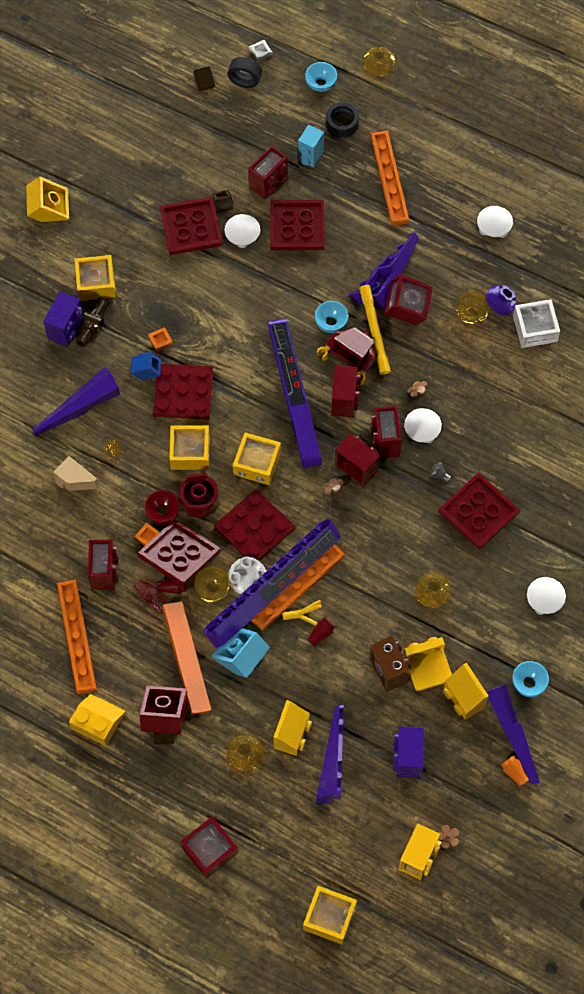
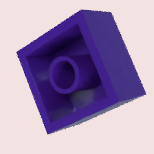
(63, 319)
(409, 755)

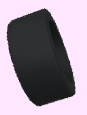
(247, 65)
(340, 131)

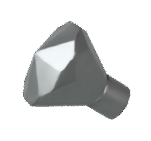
(439, 472)

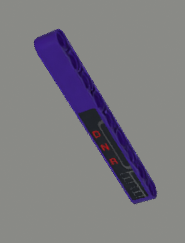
(294, 393)
(272, 583)

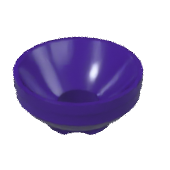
(499, 302)

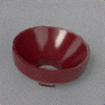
(159, 499)

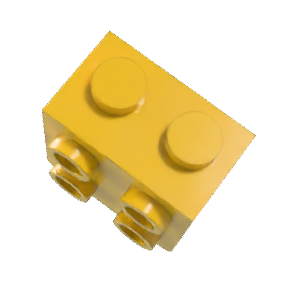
(427, 663)

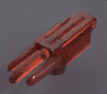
(149, 595)

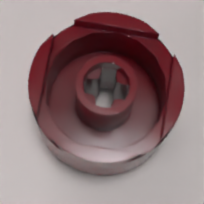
(201, 505)

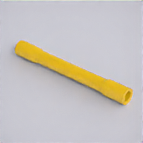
(367, 300)

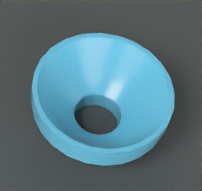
(318, 71)
(334, 310)
(530, 670)

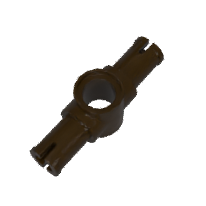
(92, 322)

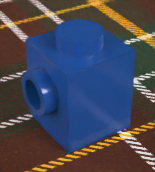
(146, 366)

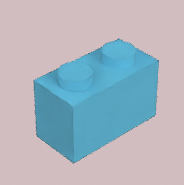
(310, 146)

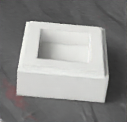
(260, 51)

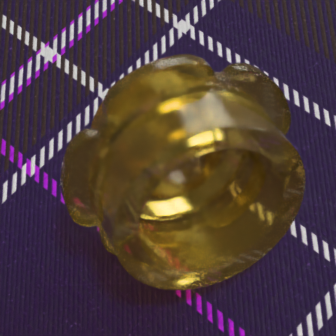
(112, 447)

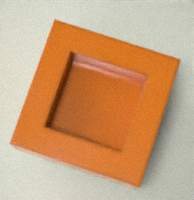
(160, 339)
(146, 534)

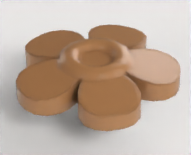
(417, 389)
(333, 486)
(448, 836)

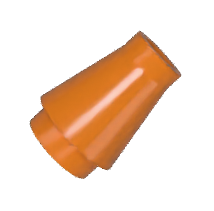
(514, 770)

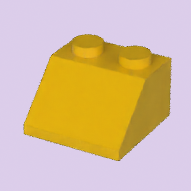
(47, 201)
(465, 692)
(96, 719)
(291, 729)

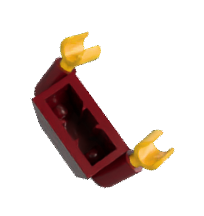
(351, 347)

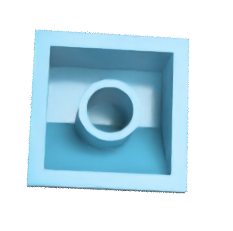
(242, 652)

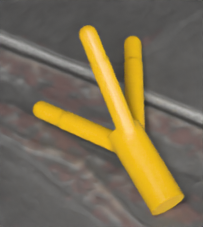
(299, 613)

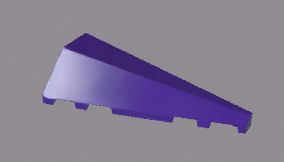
(385, 272)
(95, 391)
(502, 707)
(331, 774)

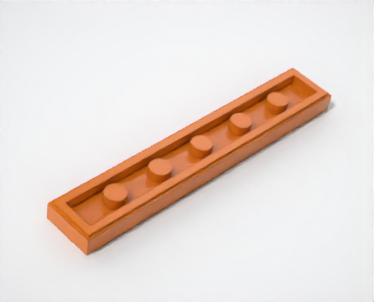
(389, 178)
(297, 588)
(76, 637)
(186, 658)

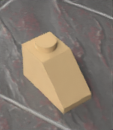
(74, 476)

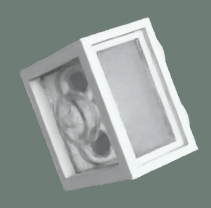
(536, 323)

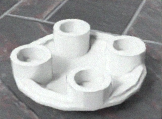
(494, 221)
(242, 230)
(422, 425)
(245, 573)
(546, 595)

